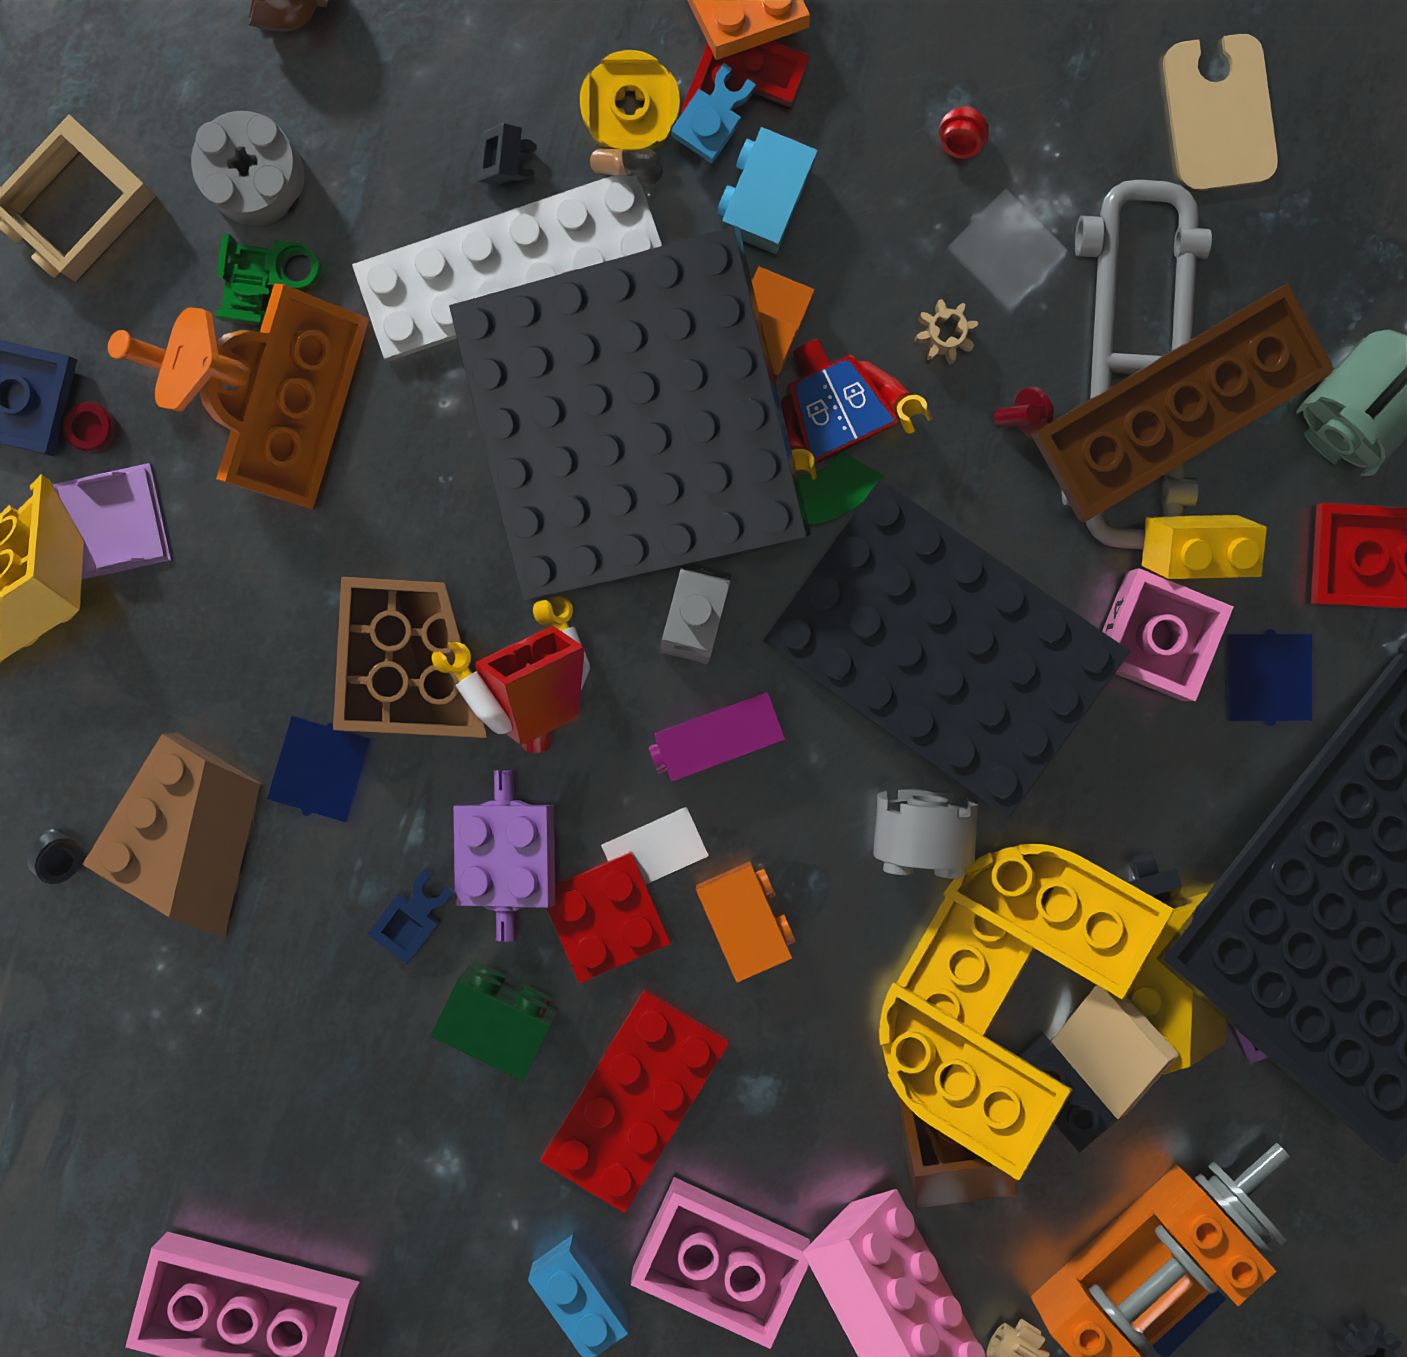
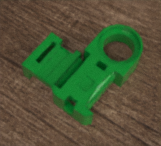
(251, 269)

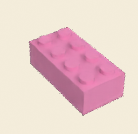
(888, 1284)
(236, 1304)

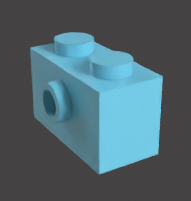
(767, 189)

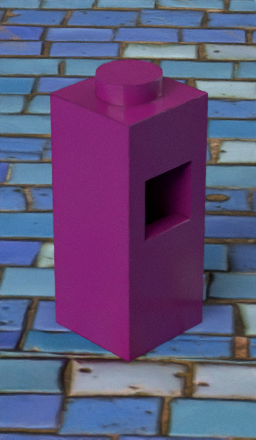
(716, 737)

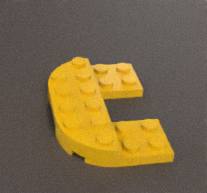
(966, 970)

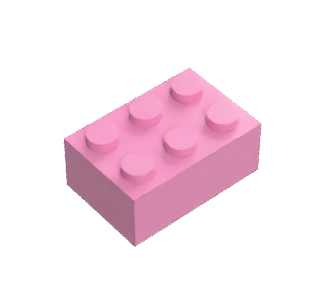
(721, 1263)

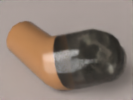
(628, 163)

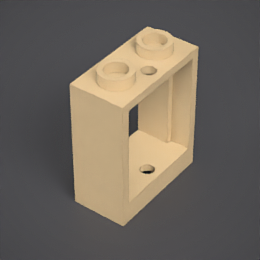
(40, 170)

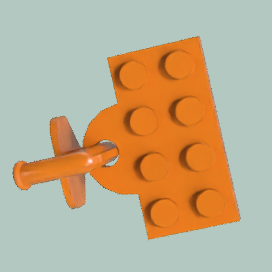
(282, 388)

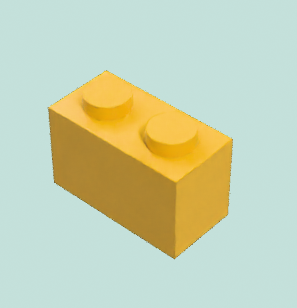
(1203, 546)

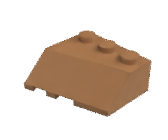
(180, 834)

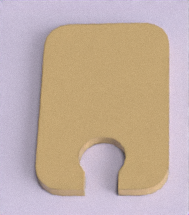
(1221, 127)

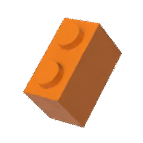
(744, 920)

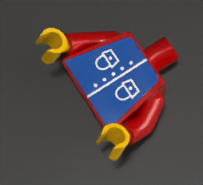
(841, 405)

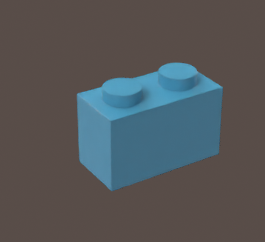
(579, 1298)

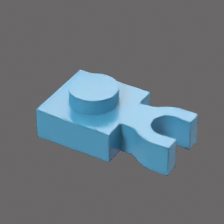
(710, 119)

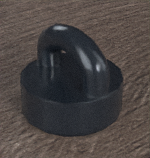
(54, 857)

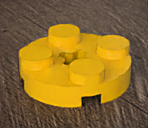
(650, 81)

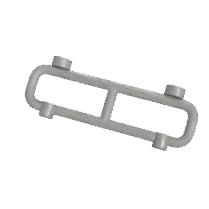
(1100, 239)

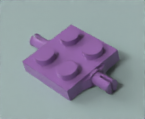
(504, 855)

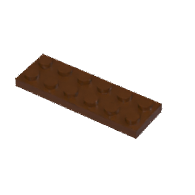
(1183, 403)

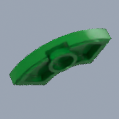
(836, 488)

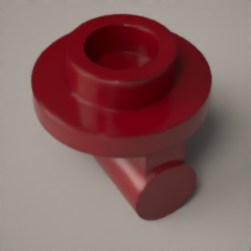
(1030, 411)

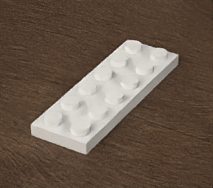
(415, 284)

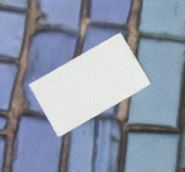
(661, 845)

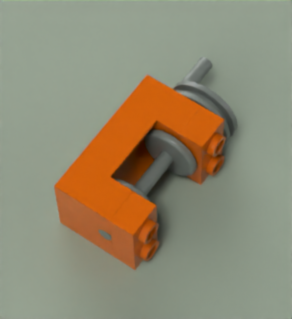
(1162, 1262)

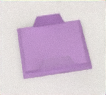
(117, 519)

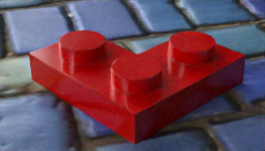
(771, 66)

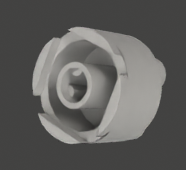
(223, 153)
(925, 832)

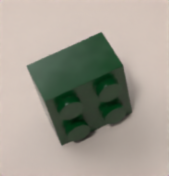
(495, 1020)

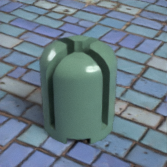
(1362, 404)

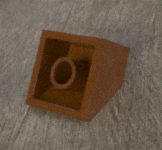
(945, 1170)

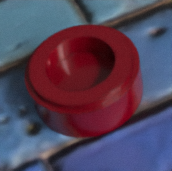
(89, 427)

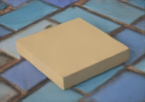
(1114, 1049)

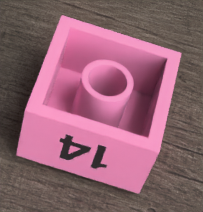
(1168, 633)

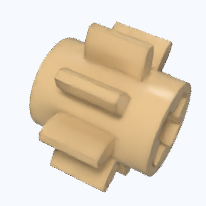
(959, 333)
(1017, 1342)

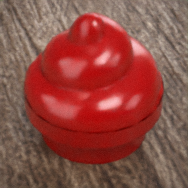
(963, 132)

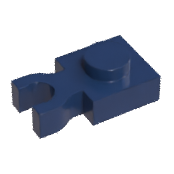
(408, 921)

